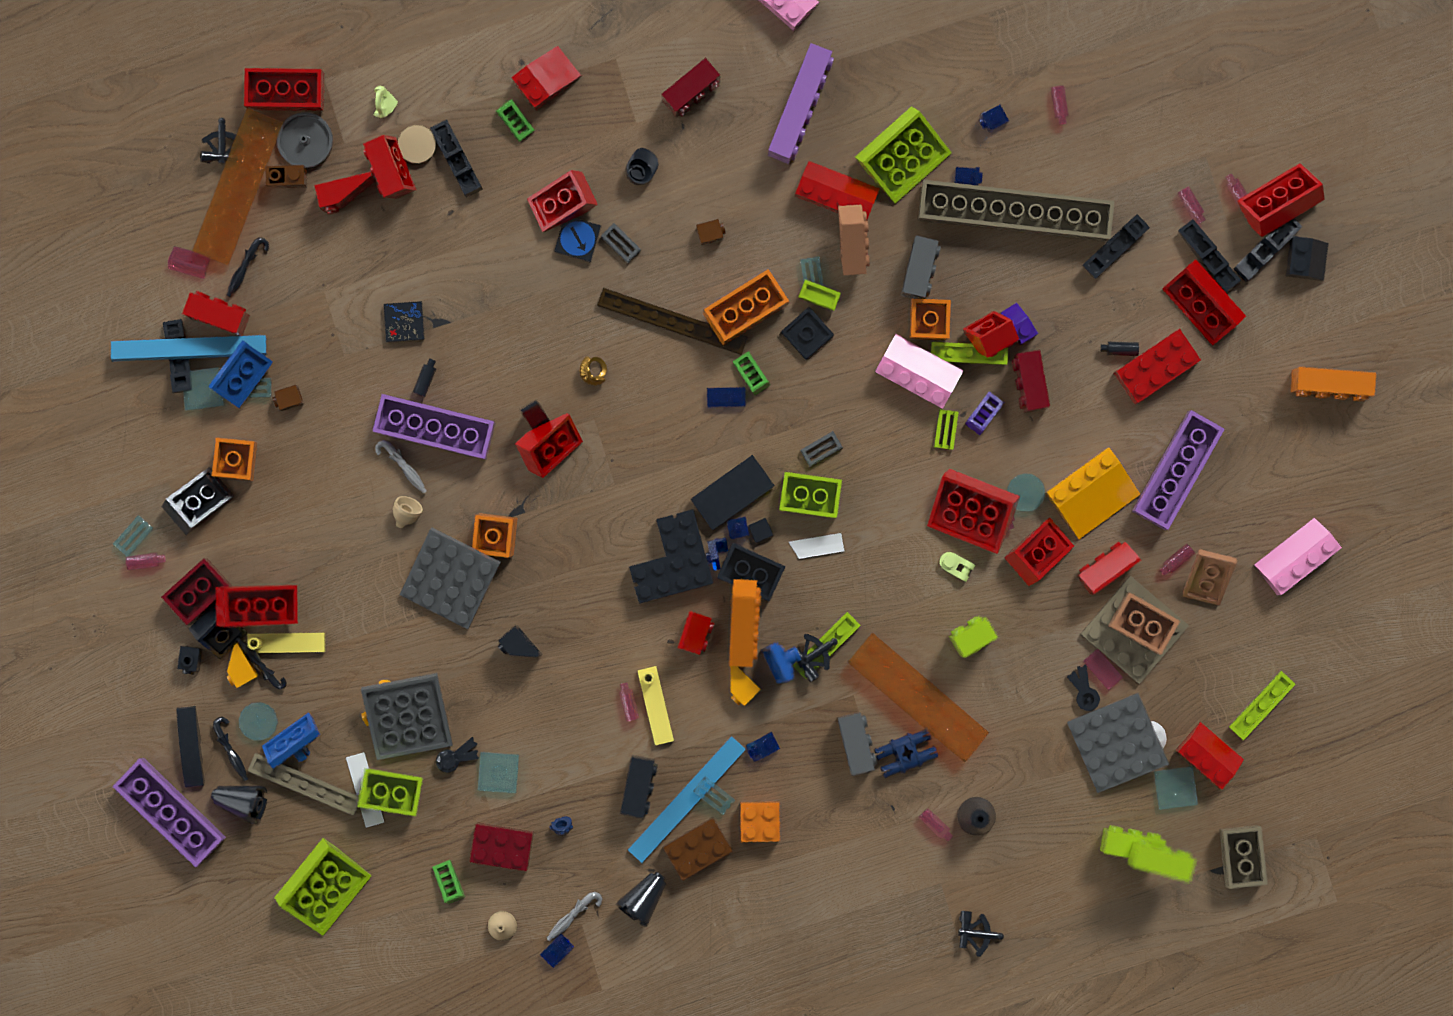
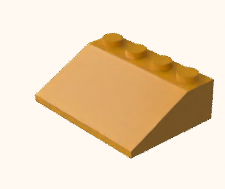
(1093, 493)

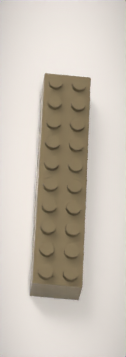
(1016, 210)

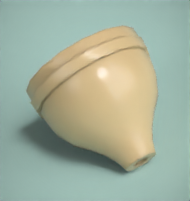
(406, 511)
(502, 925)

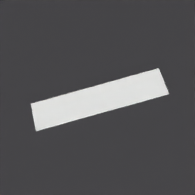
(356, 765)

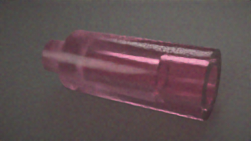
(1060, 103)
(1235, 187)
(1192, 204)
(1177, 559)
(144, 561)
(628, 702)
(935, 824)

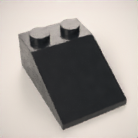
(197, 501)

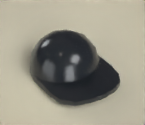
(641, 166)

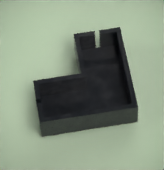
(684, 563)

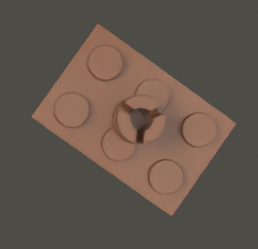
(1209, 577)

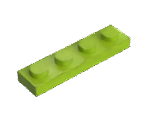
(966, 354)
(841, 631)
(1262, 705)

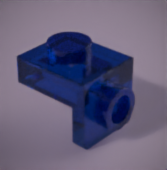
(716, 546)
(762, 747)
(557, 950)

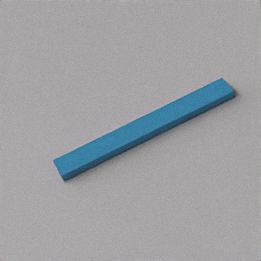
(182, 348)
(685, 800)

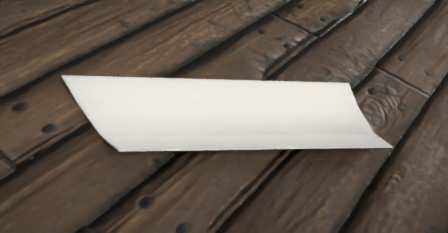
(818, 545)

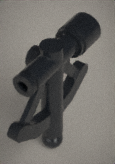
(221, 154)
(806, 659)
(966, 932)

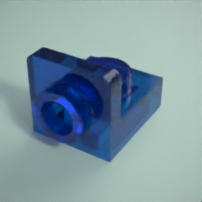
(993, 118)
(968, 176)
(738, 528)

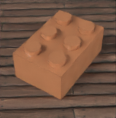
(853, 239)
(1143, 623)

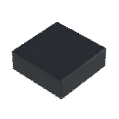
(760, 530)

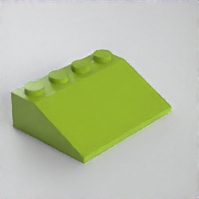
(903, 154)
(322, 887)

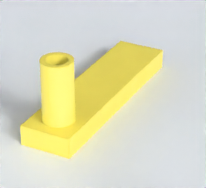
(286, 642)
(655, 705)

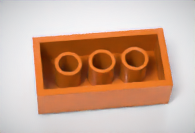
(745, 307)
(1335, 383)
(744, 623)

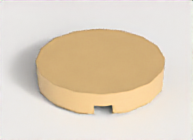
(417, 144)

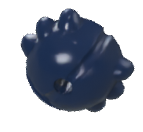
(561, 826)

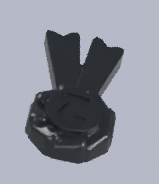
(1087, 698)
(448, 760)

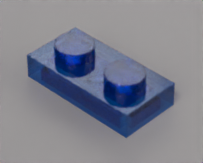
(726, 397)

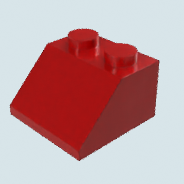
(991, 334)
(695, 633)

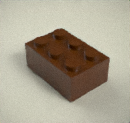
(697, 848)

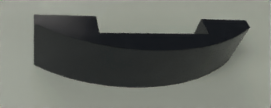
(1116, 246)
(180, 368)

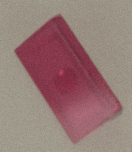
(188, 262)

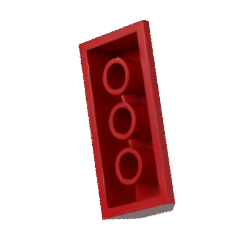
(834, 189)
(1281, 199)
(1204, 302)

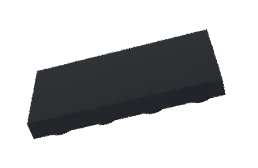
(732, 492)

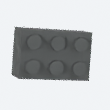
(920, 268)
(857, 743)

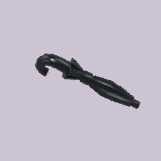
(239, 274)
(267, 673)
(223, 739)

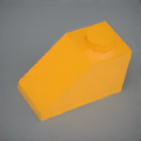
(240, 668)
(742, 686)

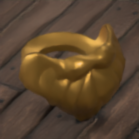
(585, 373)

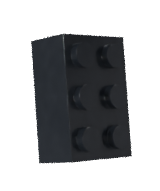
(748, 565)
(638, 786)

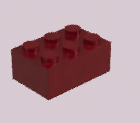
(691, 88)
(1031, 381)
(195, 591)
(501, 846)

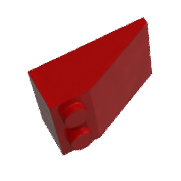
(545, 77)
(340, 192)
(562, 200)
(548, 444)
(1039, 552)

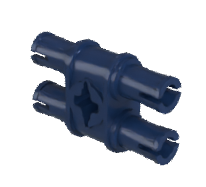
(897, 747)

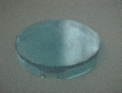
(1030, 491)
(258, 721)

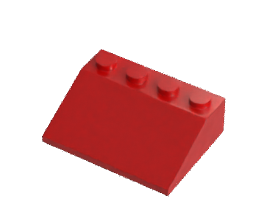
(973, 510)

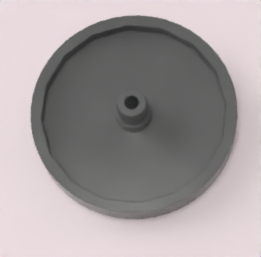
(305, 140)

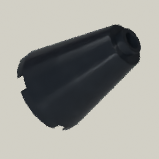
(242, 801)
(971, 810)
(643, 898)

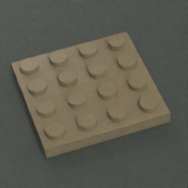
(1121, 650)

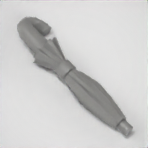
(396, 455)
(581, 905)

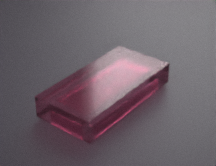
(1102, 669)

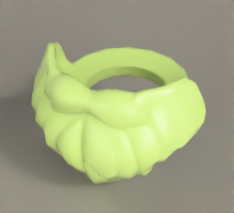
(384, 102)

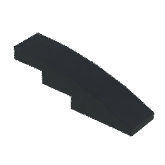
(456, 158)
(1266, 249)
(1209, 256)
(190, 746)

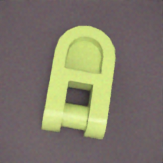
(950, 561)

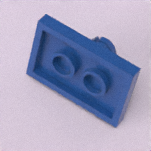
(240, 374)
(780, 661)
(291, 741)

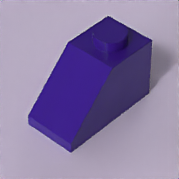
(1022, 323)

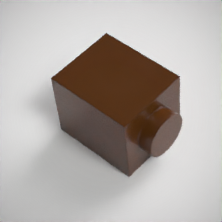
(710, 231)
(288, 397)

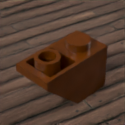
(286, 176)

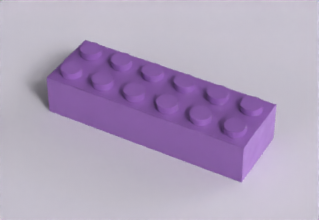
(799, 105)
(434, 426)
(1178, 470)
(169, 812)

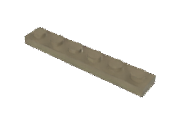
(305, 784)

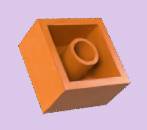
(930, 319)
(234, 459)
(495, 535)
(760, 821)

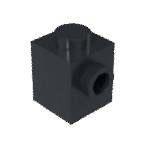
(189, 659)

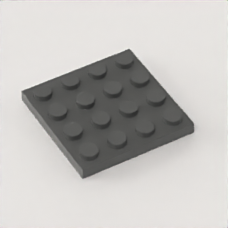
(449, 578)
(406, 716)
(1118, 742)

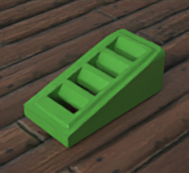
(503, 108)
(760, 386)
(460, 894)

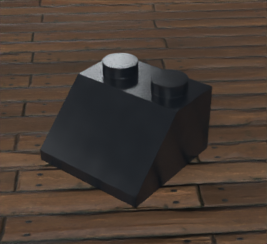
(1306, 258)
(215, 638)
(518, 644)

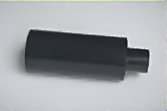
(1120, 348)
(425, 378)

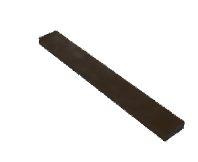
(667, 320)

